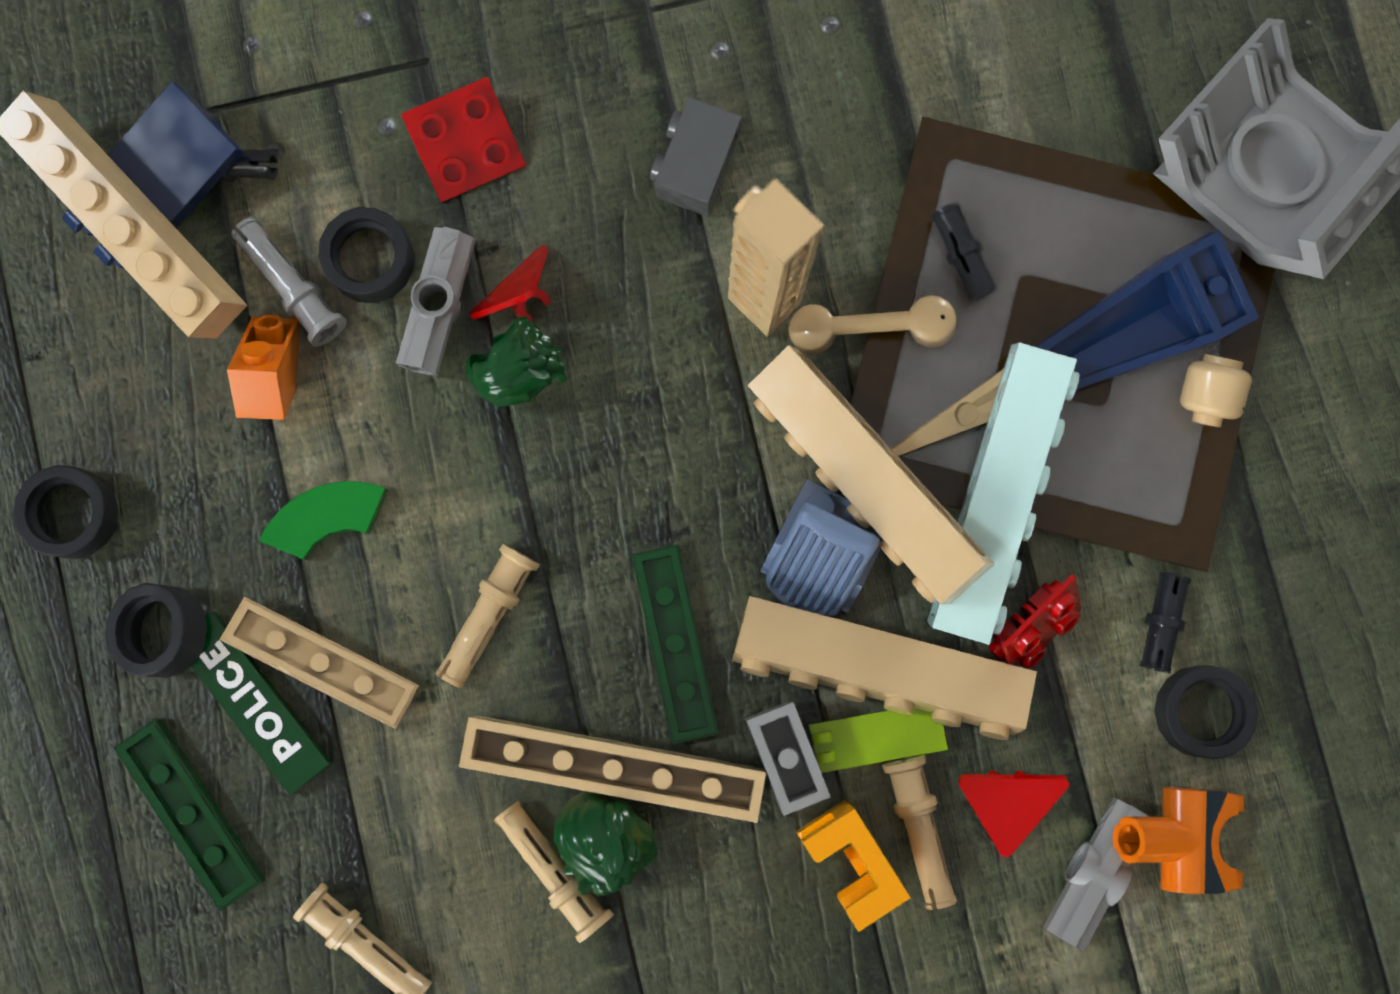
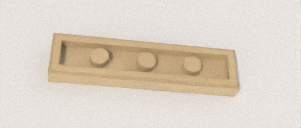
(320, 663)

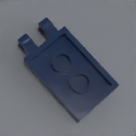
(172, 157)

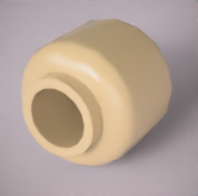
(1215, 390)

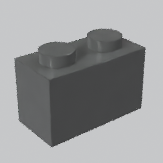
(696, 155)

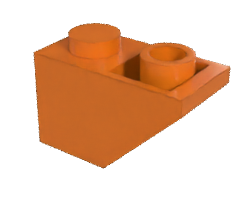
(265, 368)

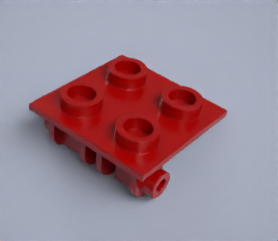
(463, 139)
(1055, 614)

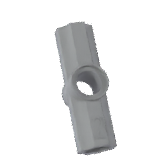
(445, 273)
(1094, 882)

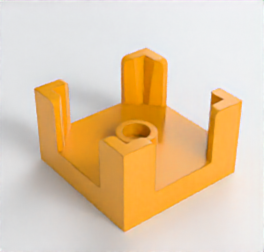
(874, 892)

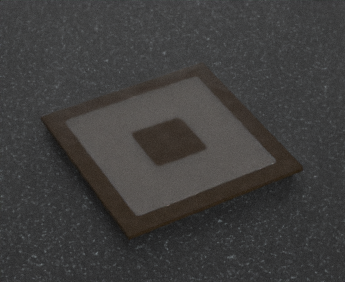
(1056, 243)

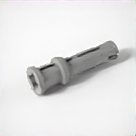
(300, 297)

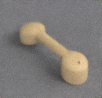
(814, 327)

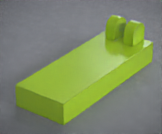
(875, 739)

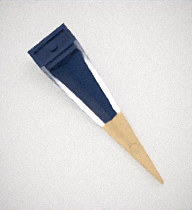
(1158, 313)

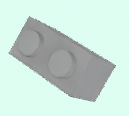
(787, 758)

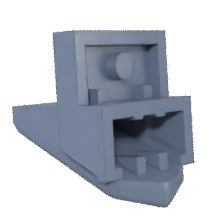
(820, 554)

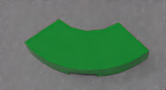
(322, 513)

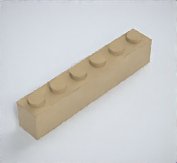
(120, 216)
(870, 476)
(885, 668)
(613, 768)

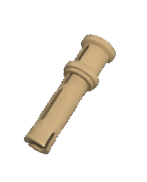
(497, 595)
(916, 808)
(581, 911)
(344, 930)

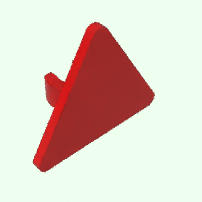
(516, 288)
(1011, 803)

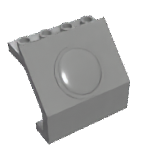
(1279, 160)

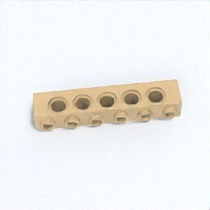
(771, 255)

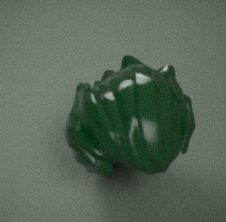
(516, 366)
(602, 842)

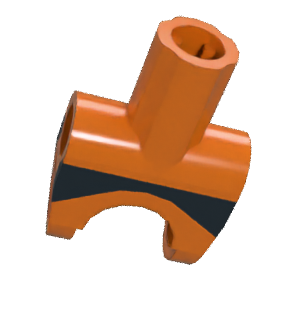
(1184, 840)

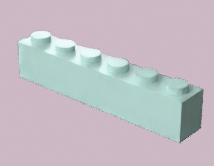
(1005, 482)

